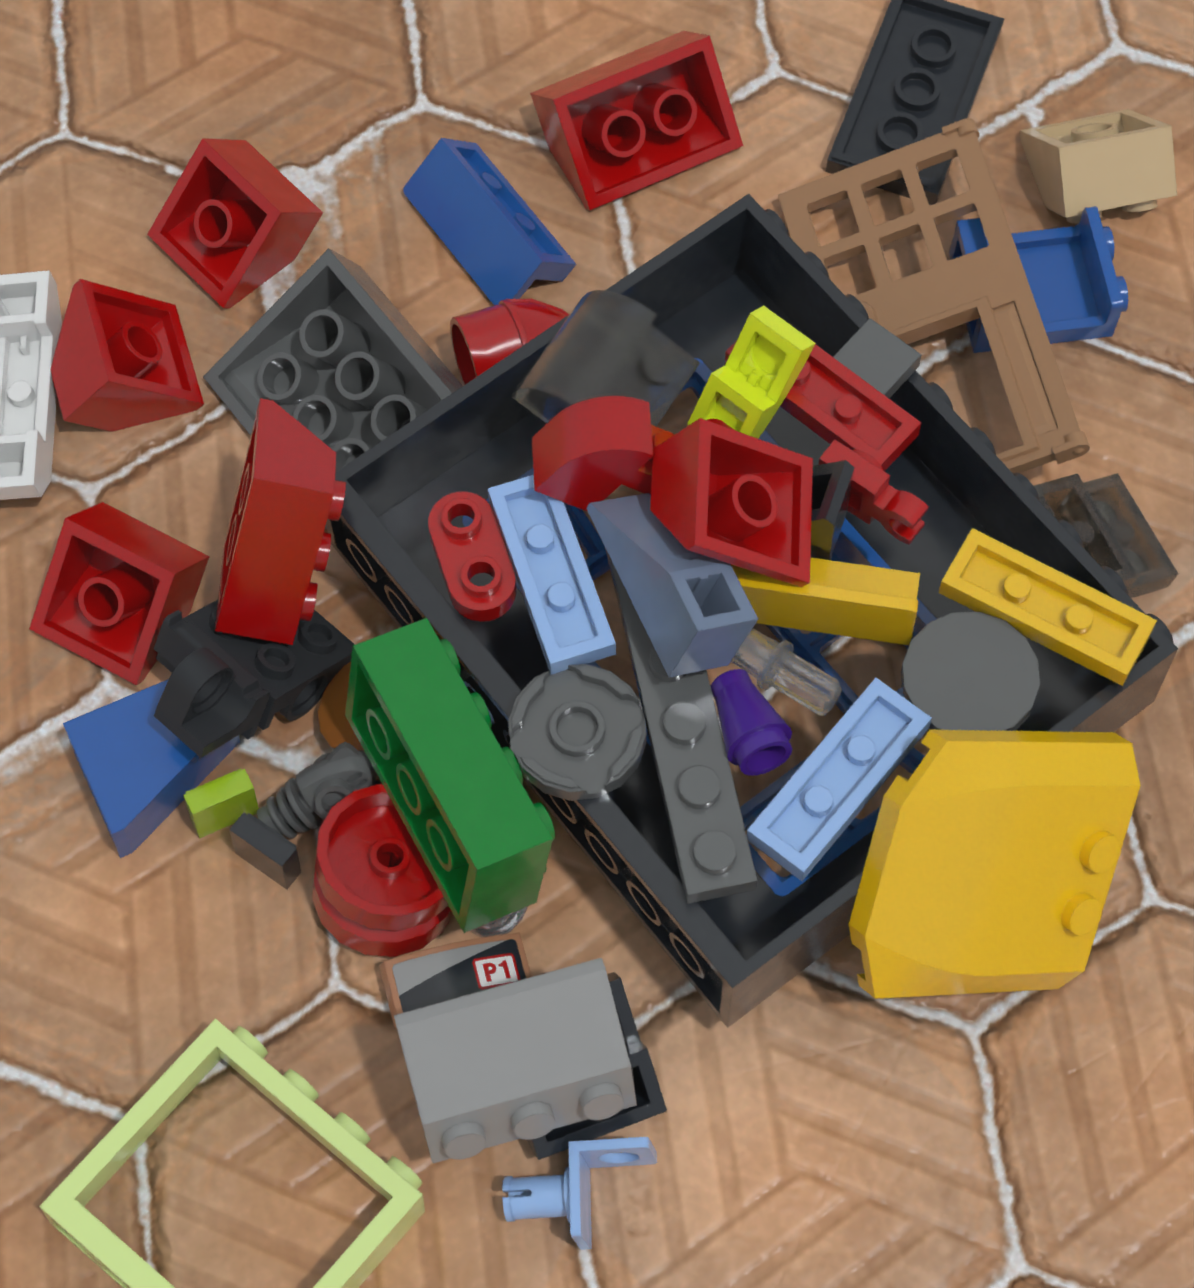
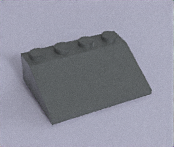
(334, 361)

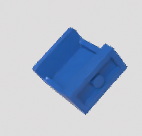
(1067, 274)

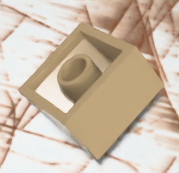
(1102, 163)

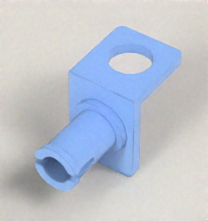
(571, 1193)

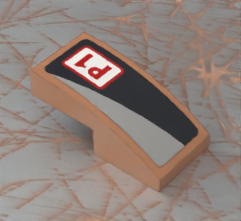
(453, 971)

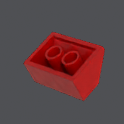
(638, 118)
(277, 529)

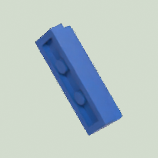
(485, 221)

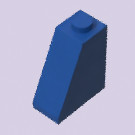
(136, 765)

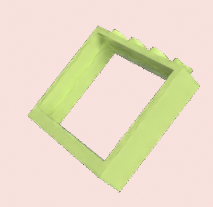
(289, 1092)

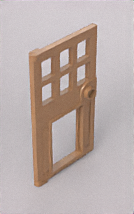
(953, 291)

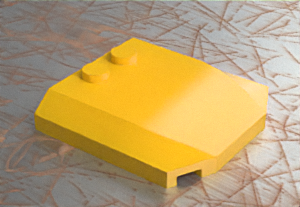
(993, 862)

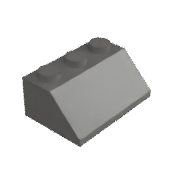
(516, 1060)

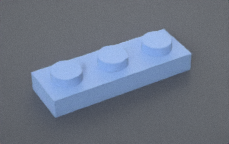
(552, 575)
(838, 779)

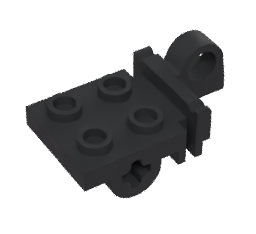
(237, 682)

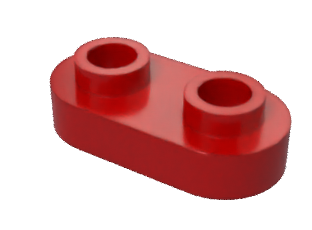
(469, 552)

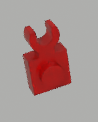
(873, 496)

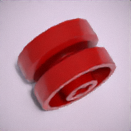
(373, 880)

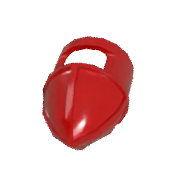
(495, 332)

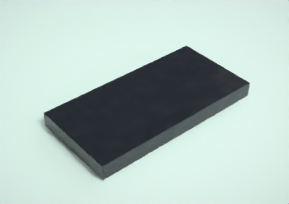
(916, 82)

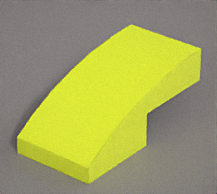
(755, 375)

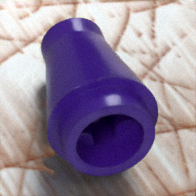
(750, 726)

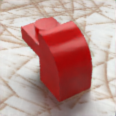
(595, 450)

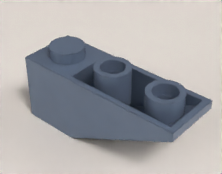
(682, 597)

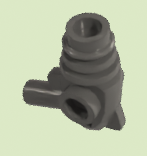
(316, 790)

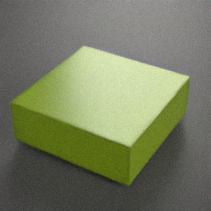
(221, 802)

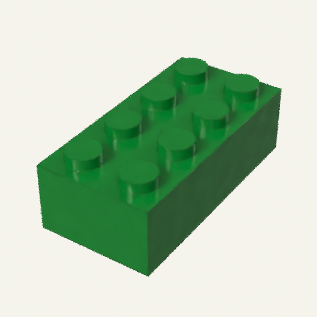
(448, 774)

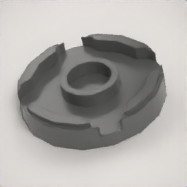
(971, 673)
(577, 732)

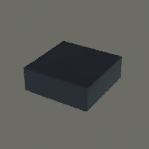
(265, 850)

